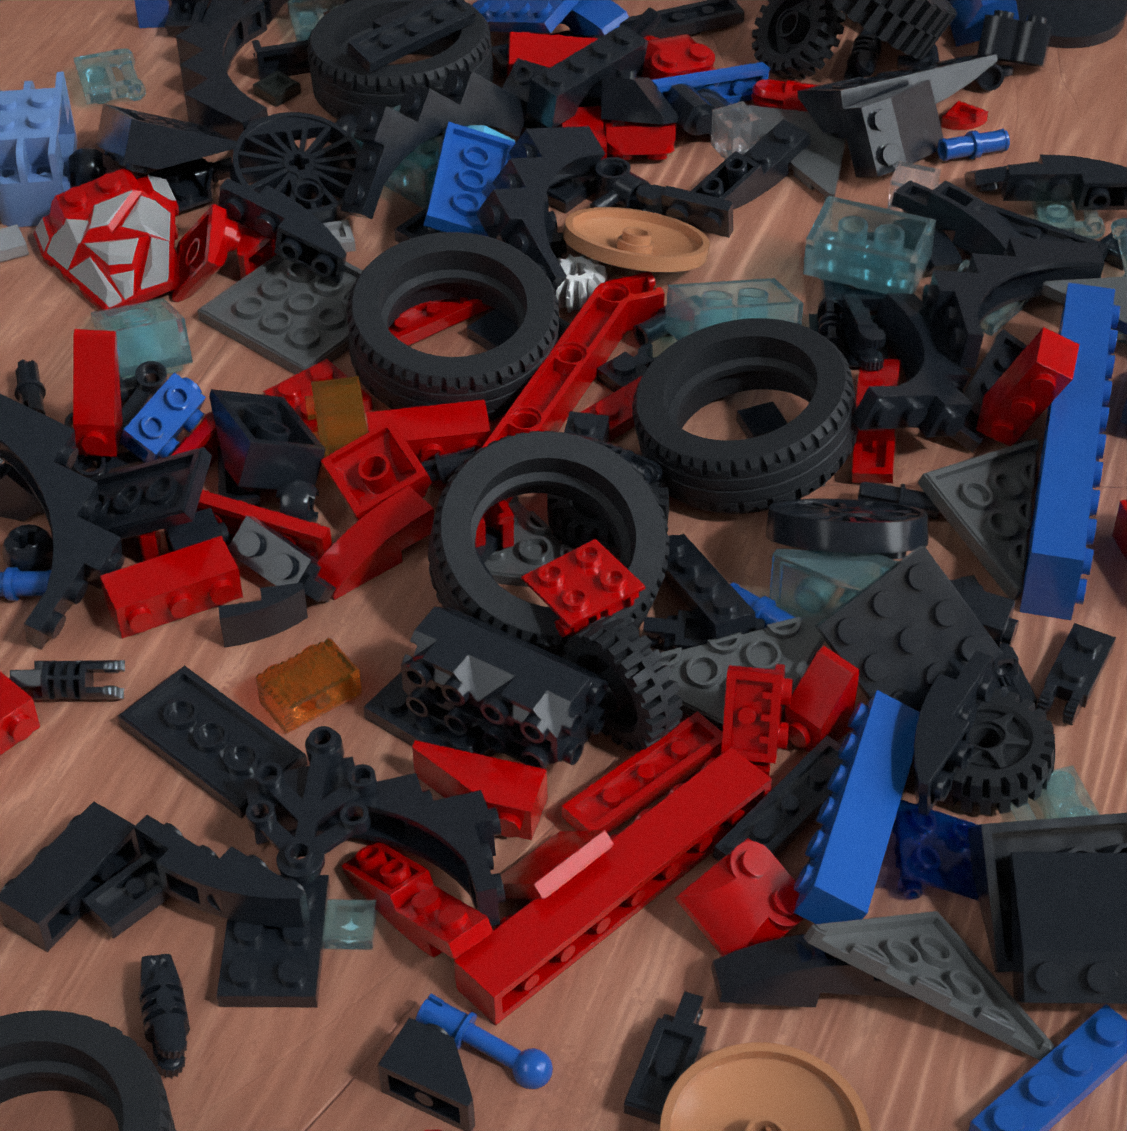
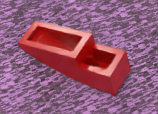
(376, 541)

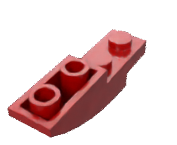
(875, 447)
(414, 904)

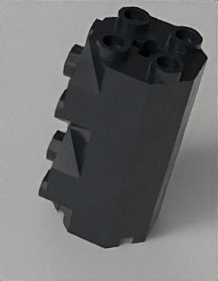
(516, 692)

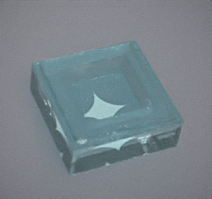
(350, 924)

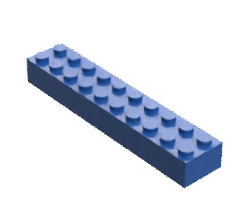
(1071, 460)

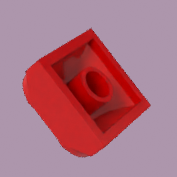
(676, 57)
(636, 138)
(204, 251)
(375, 469)
(742, 899)

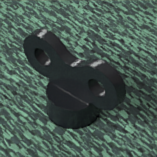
(994, 76)

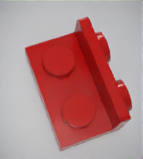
(754, 712)

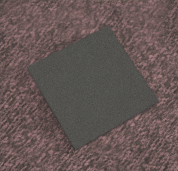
(285, 313)

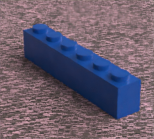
(859, 813)

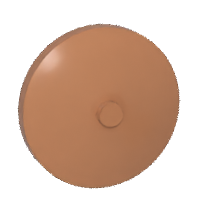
(636, 239)
(762, 1090)

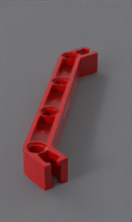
(570, 370)

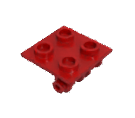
(584, 586)

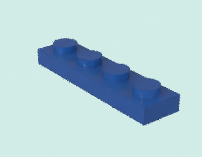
(731, 83)
(1060, 1078)

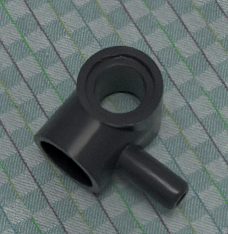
(616, 184)

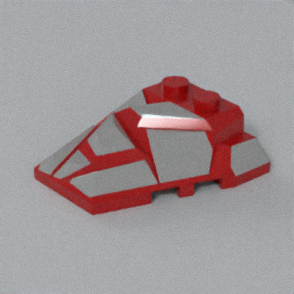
(114, 238)

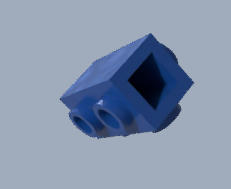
(163, 418)

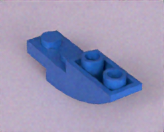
(594, 17)

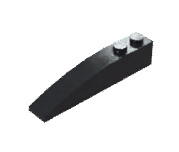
(945, 78)

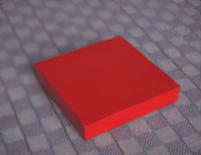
(554, 863)

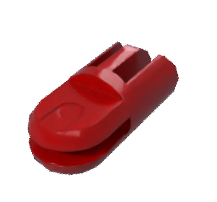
(779, 94)

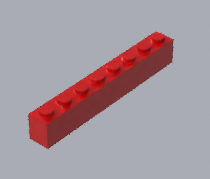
(643, 862)

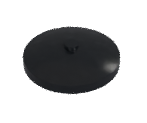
(1077, 21)

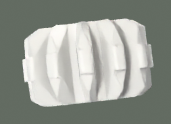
(581, 281)

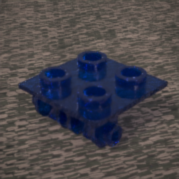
(932, 852)

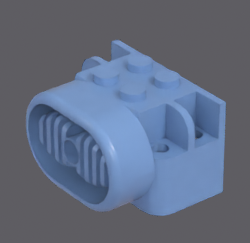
(34, 151)

